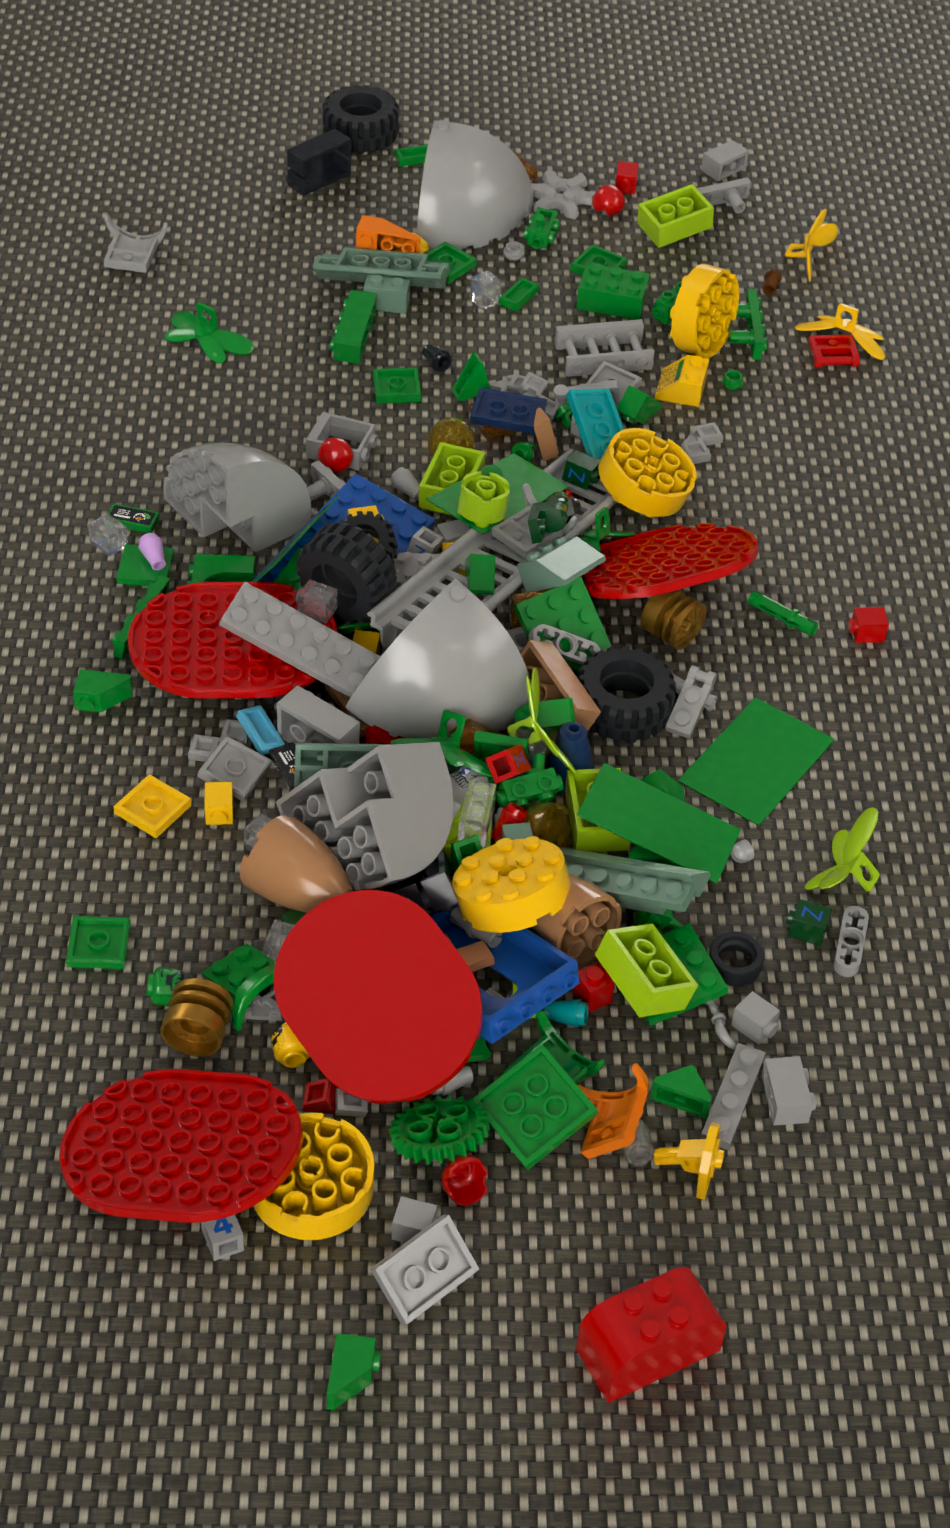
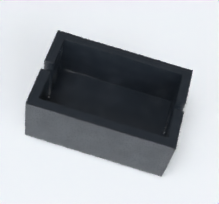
(319, 162)
(431, 893)

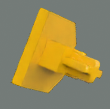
(695, 1156)

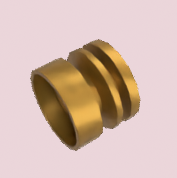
(674, 618)
(197, 1017)

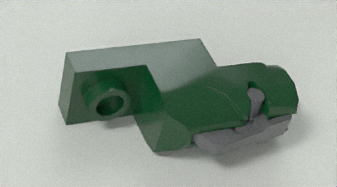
(549, 515)

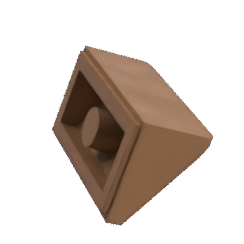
(545, 435)

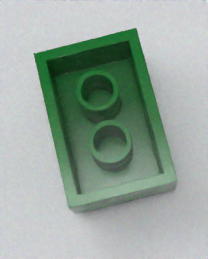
(613, 291)

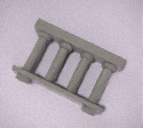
(603, 334)

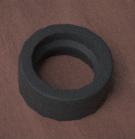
(741, 942)

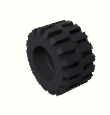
(377, 528)

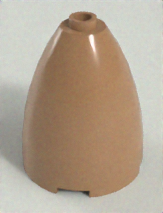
(293, 866)
(580, 922)

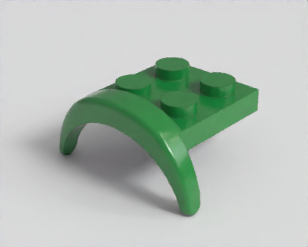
(243, 976)
(571, 1061)

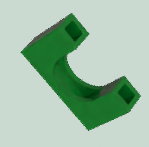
(222, 568)

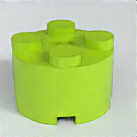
(483, 498)

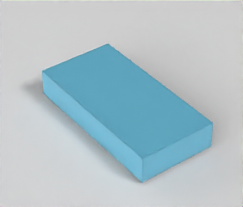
(259, 729)

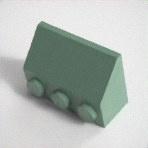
(558, 563)

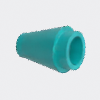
(568, 1012)

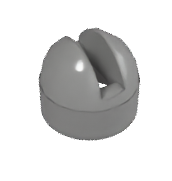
(742, 851)

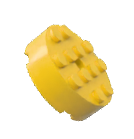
(704, 310)
(647, 472)
(511, 884)
(327, 1185)

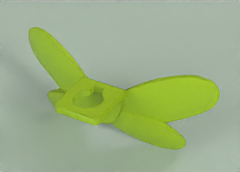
(533, 695)
(848, 855)

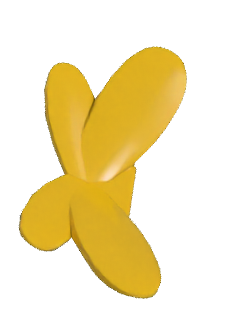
(819, 235)
(862, 334)

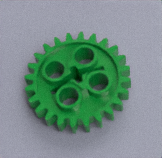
(460, 1129)

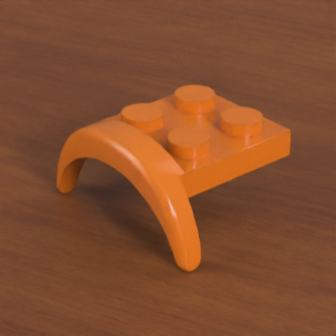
(617, 1116)

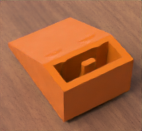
(383, 235)

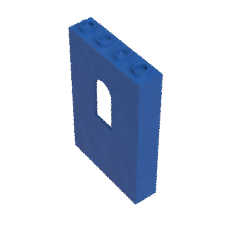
(529, 962)

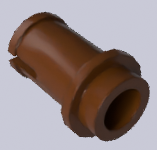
(772, 279)

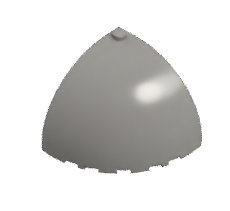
(470, 188)
(239, 490)
(444, 660)
(381, 813)

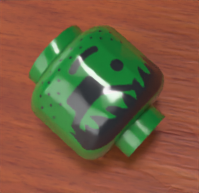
(161, 984)

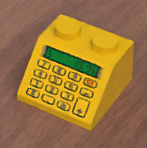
(683, 381)

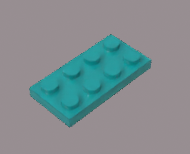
(595, 418)

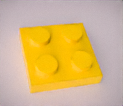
(152, 806)

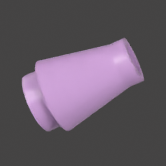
(152, 549)

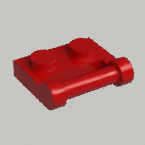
(836, 348)

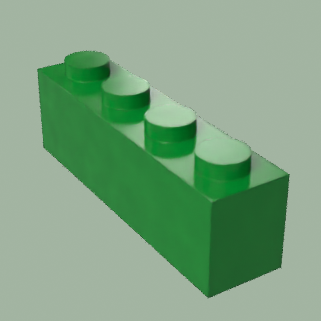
(353, 326)

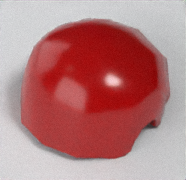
(608, 199)
(335, 454)
(465, 1180)

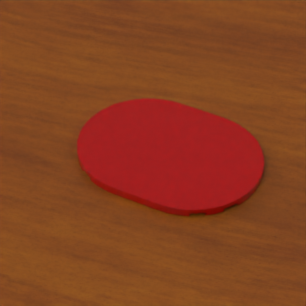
(669, 560)
(188, 653)
(378, 996)
(181, 1146)

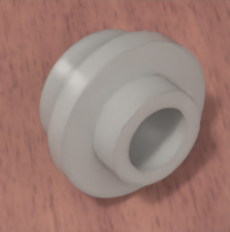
(513, 251)

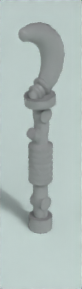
(719, 1021)

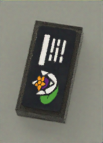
(284, 761)

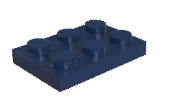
(506, 410)

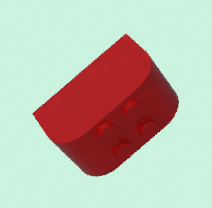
(649, 1333)

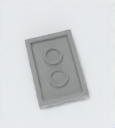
(424, 1269)

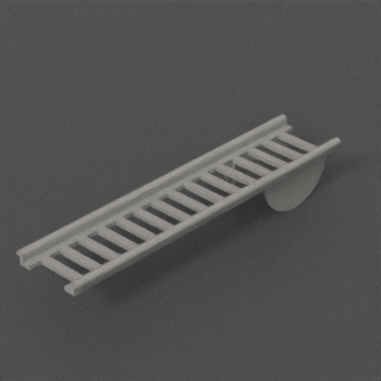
(409, 599)

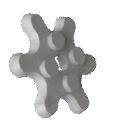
(572, 196)

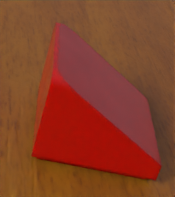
(319, 1097)

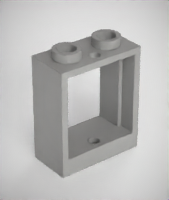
(346, 429)

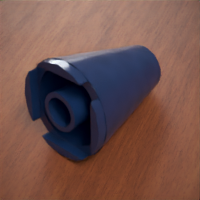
(575, 746)

